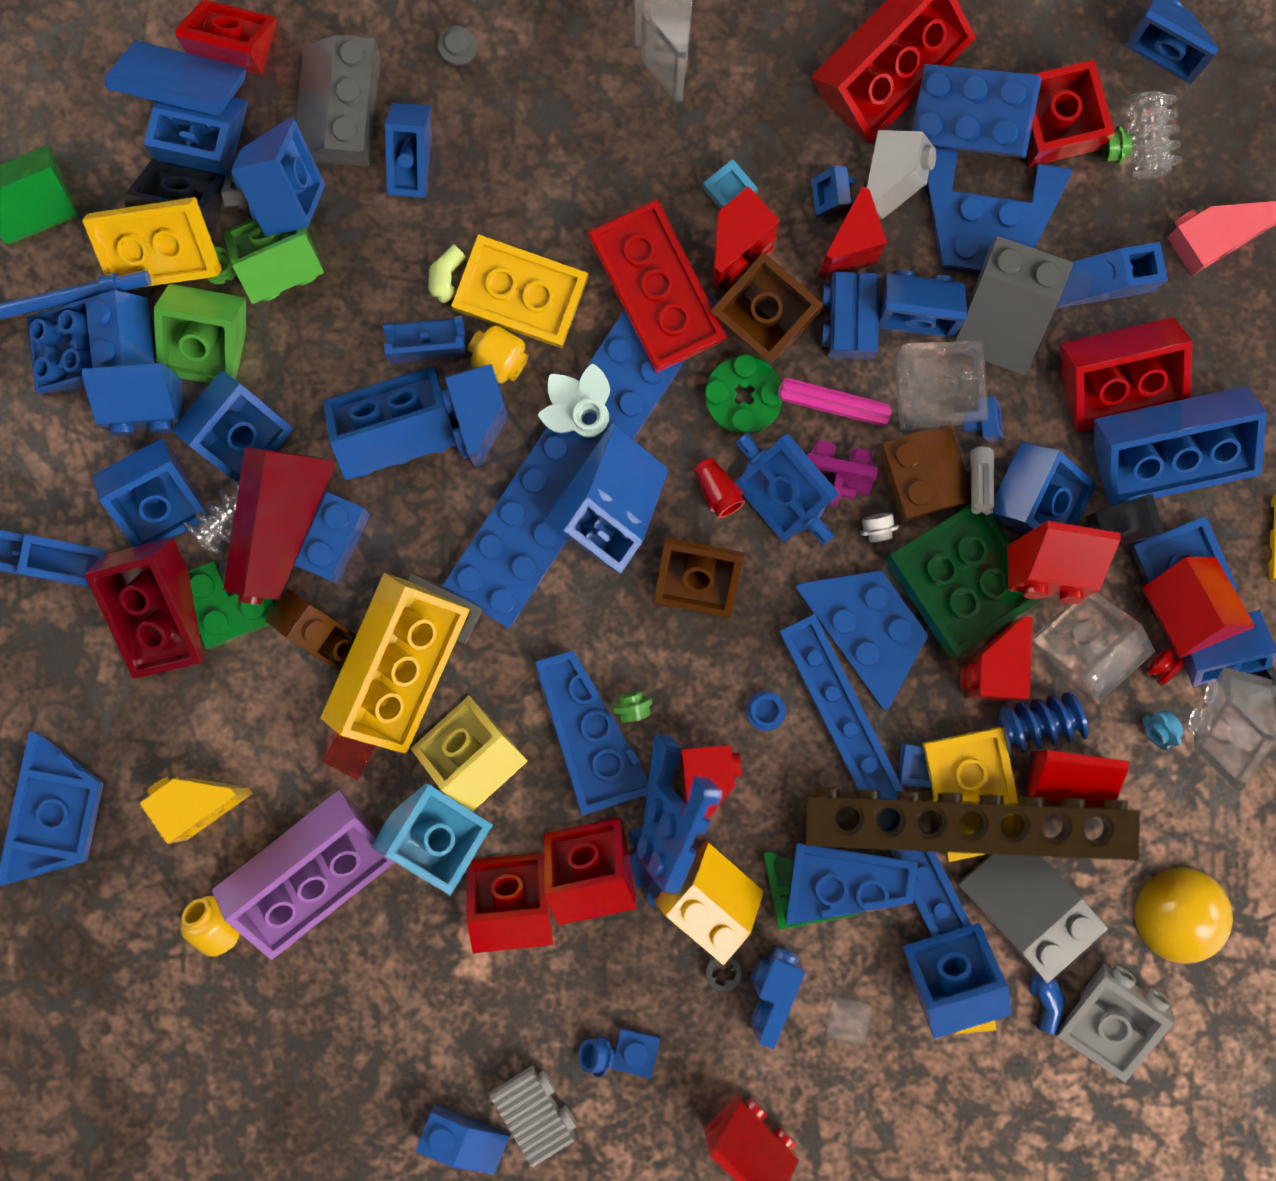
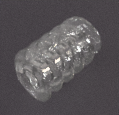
(1152, 134)
(218, 524)

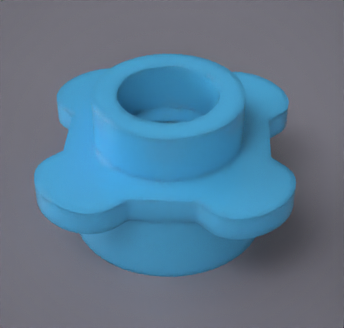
(1163, 729)

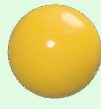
(1183, 915)

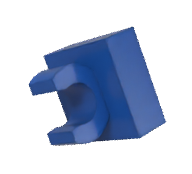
(832, 191)
(992, 427)

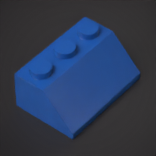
(388, 423)

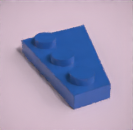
(846, 883)

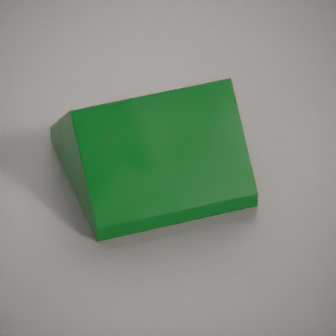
(32, 196)

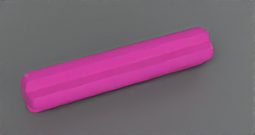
(834, 402)

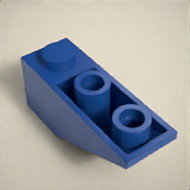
(1115, 275)

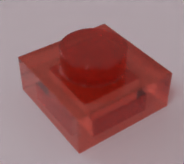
(349, 756)

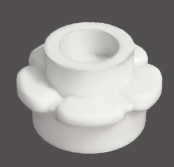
(879, 527)

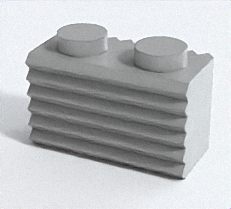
(534, 1115)

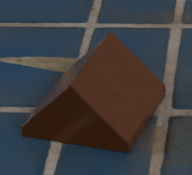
(698, 577)

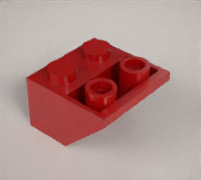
(741, 235)

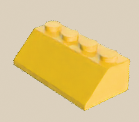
(394, 664)

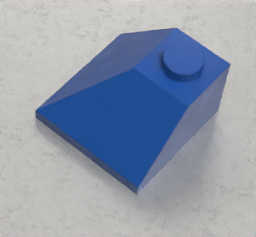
(1173, 40)

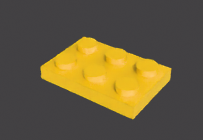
(155, 237)
(520, 291)
(973, 766)

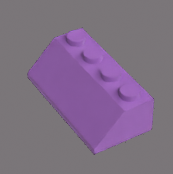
(302, 876)

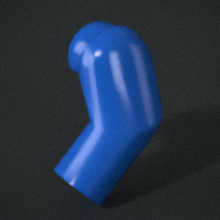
(1053, 1003)

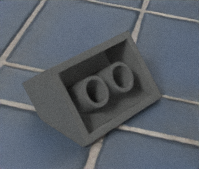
(339, 99)

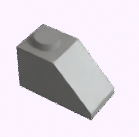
(899, 168)

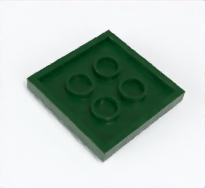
(960, 579)

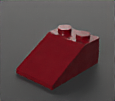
(148, 607)

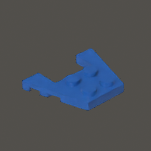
(969, 221)
(668, 821)

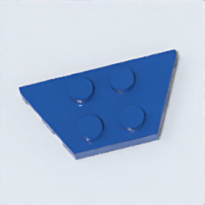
(869, 627)
(50, 813)

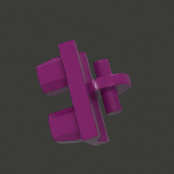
(847, 477)

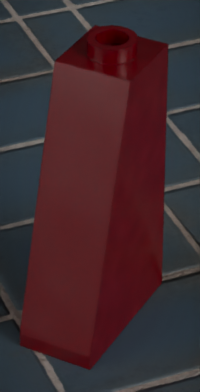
(271, 520)

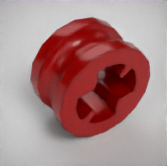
(1165, 666)

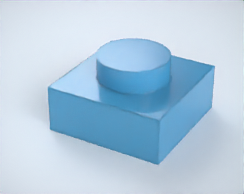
(727, 184)

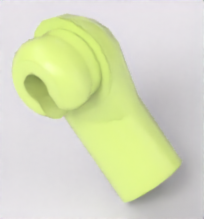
(440, 274)

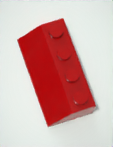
(885, 60)

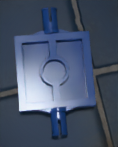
(786, 488)

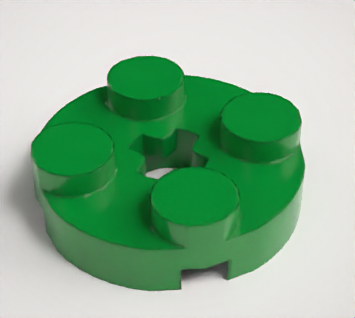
(744, 373)

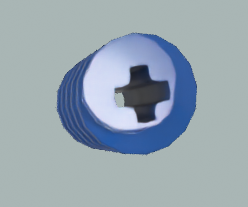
(1043, 720)

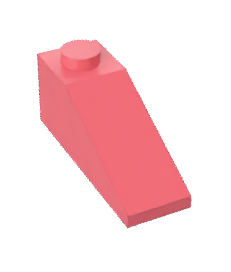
(1219, 231)

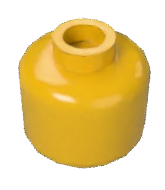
(501, 350)
(206, 929)

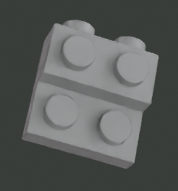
(1117, 1021)

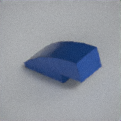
(46, 558)

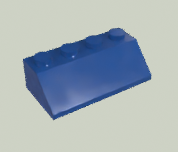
(1180, 445)

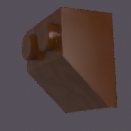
(767, 308)
(924, 474)

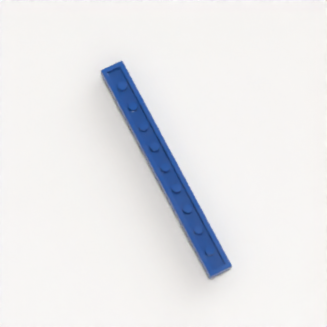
(868, 763)

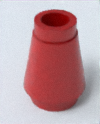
(718, 488)

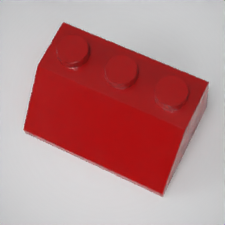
(1125, 370)

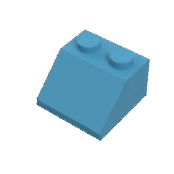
(432, 837)

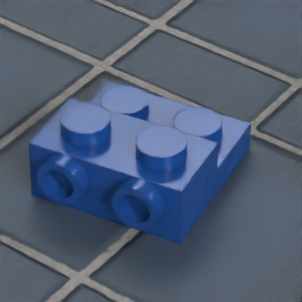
(777, 982)

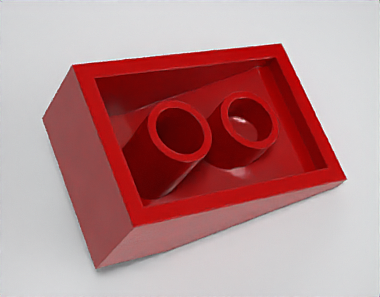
(748, 1145)

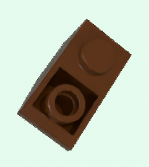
(312, 629)

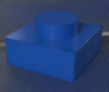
(913, 767)
(636, 1052)

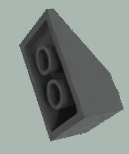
(1014, 302)
(1033, 910)

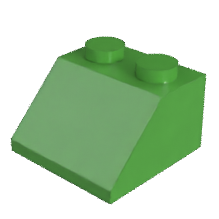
(272, 261)
(199, 332)

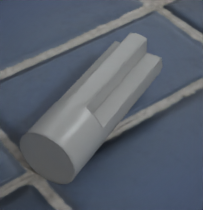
(982, 480)

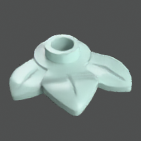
(574, 399)

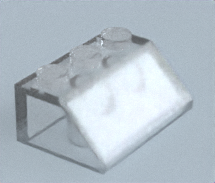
(664, 39)

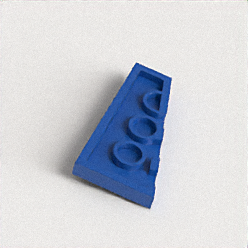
(592, 747)

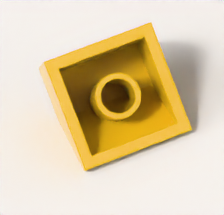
(189, 805)
(714, 904)

